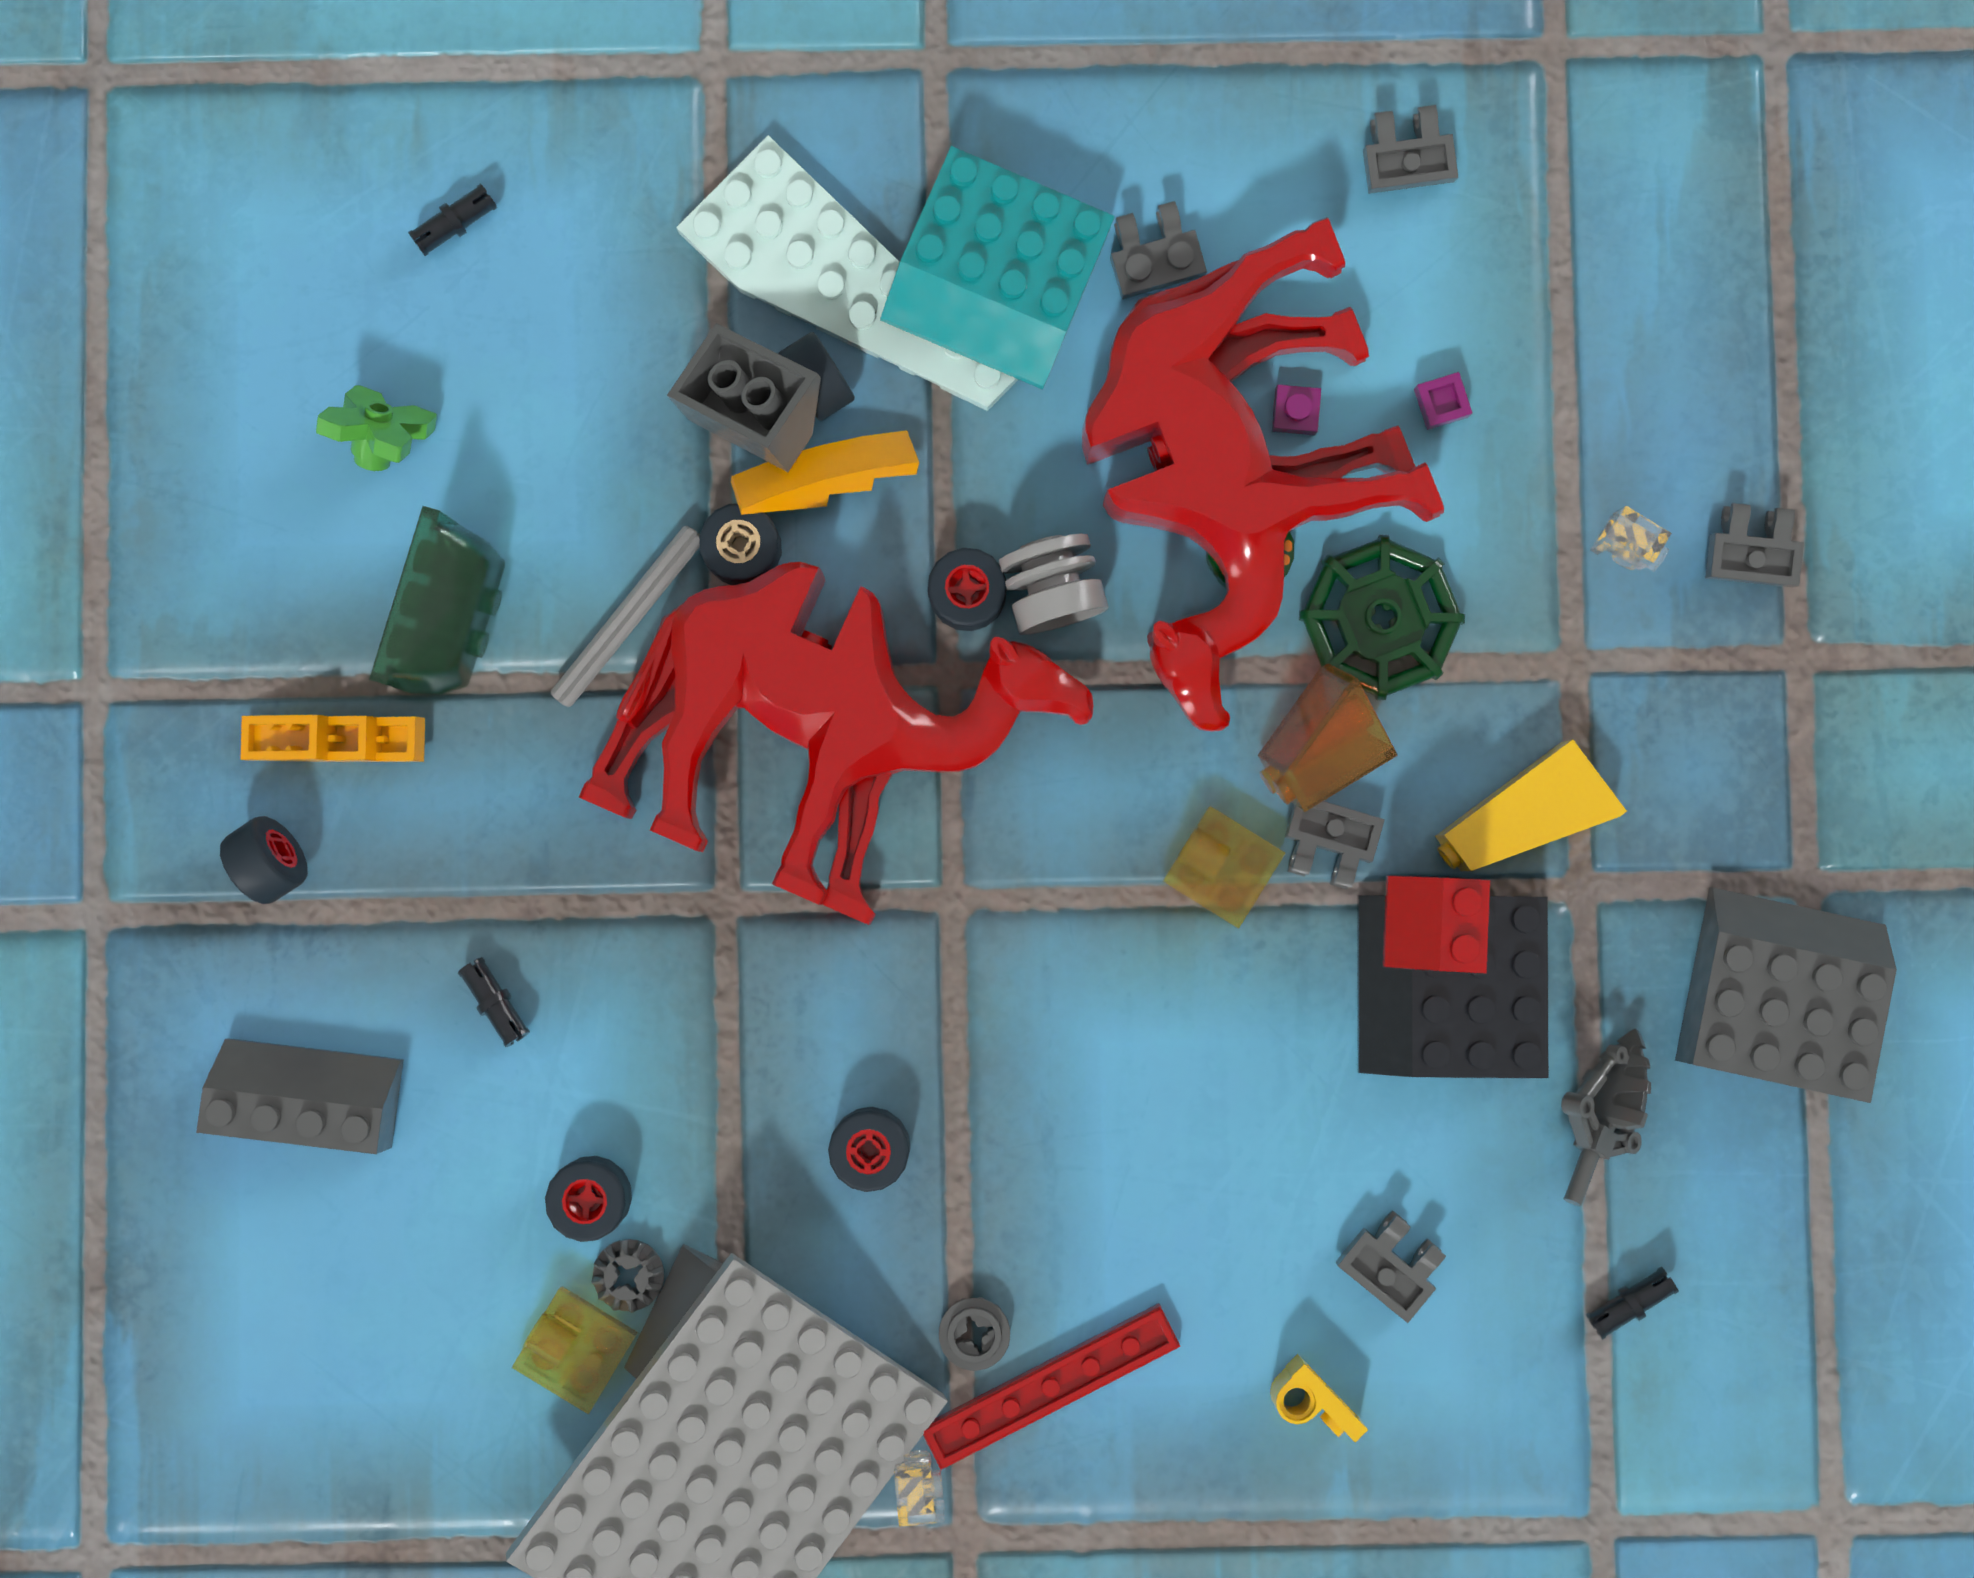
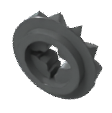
(628, 1254)
(964, 1352)

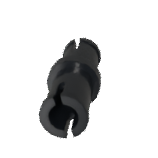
(452, 219)
(493, 1002)
(1632, 1303)

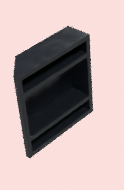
(1457, 1020)

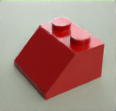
(1436, 924)

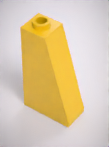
(1537, 806)

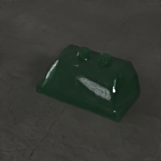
(439, 609)

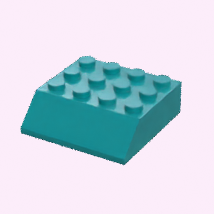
(996, 267)

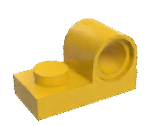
(1317, 1396)

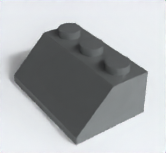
(749, 396)
(682, 1287)

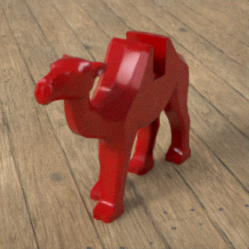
(1210, 457)
(841, 704)

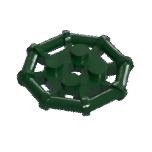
(1392, 593)

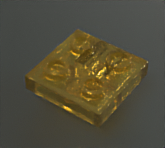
(1223, 867)
(574, 1349)

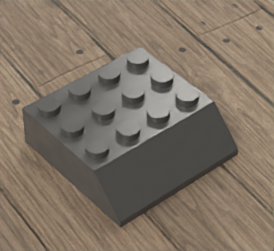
(1788, 995)

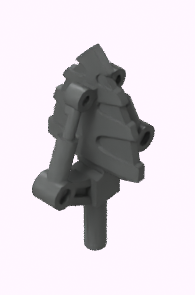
(1608, 1110)

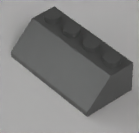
(301, 1096)

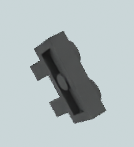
(1410, 162)
(1159, 262)
(1755, 559)
(1335, 830)
(1385, 1274)

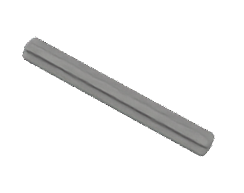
(626, 617)

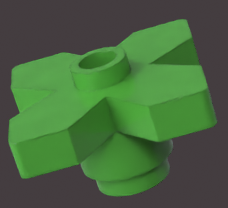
(375, 428)

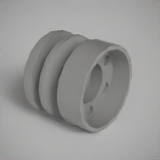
(1053, 583)

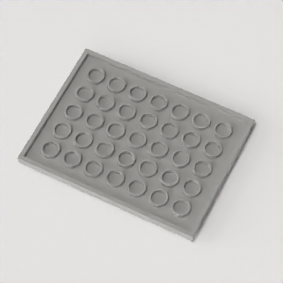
(734, 1447)

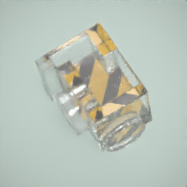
(1633, 540)
(918, 1489)

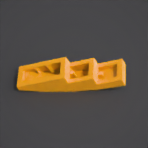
(824, 471)
(332, 738)

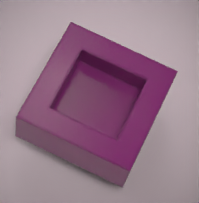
(1443, 400)
(1296, 410)

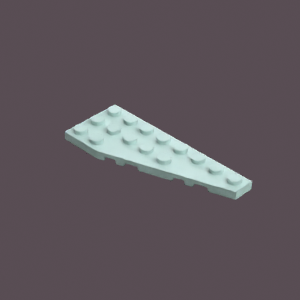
(811, 259)

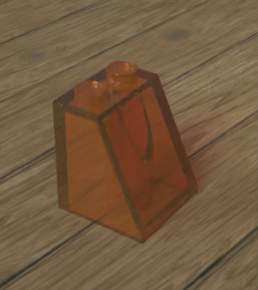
(1324, 741)

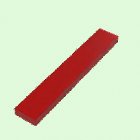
(1050, 1386)

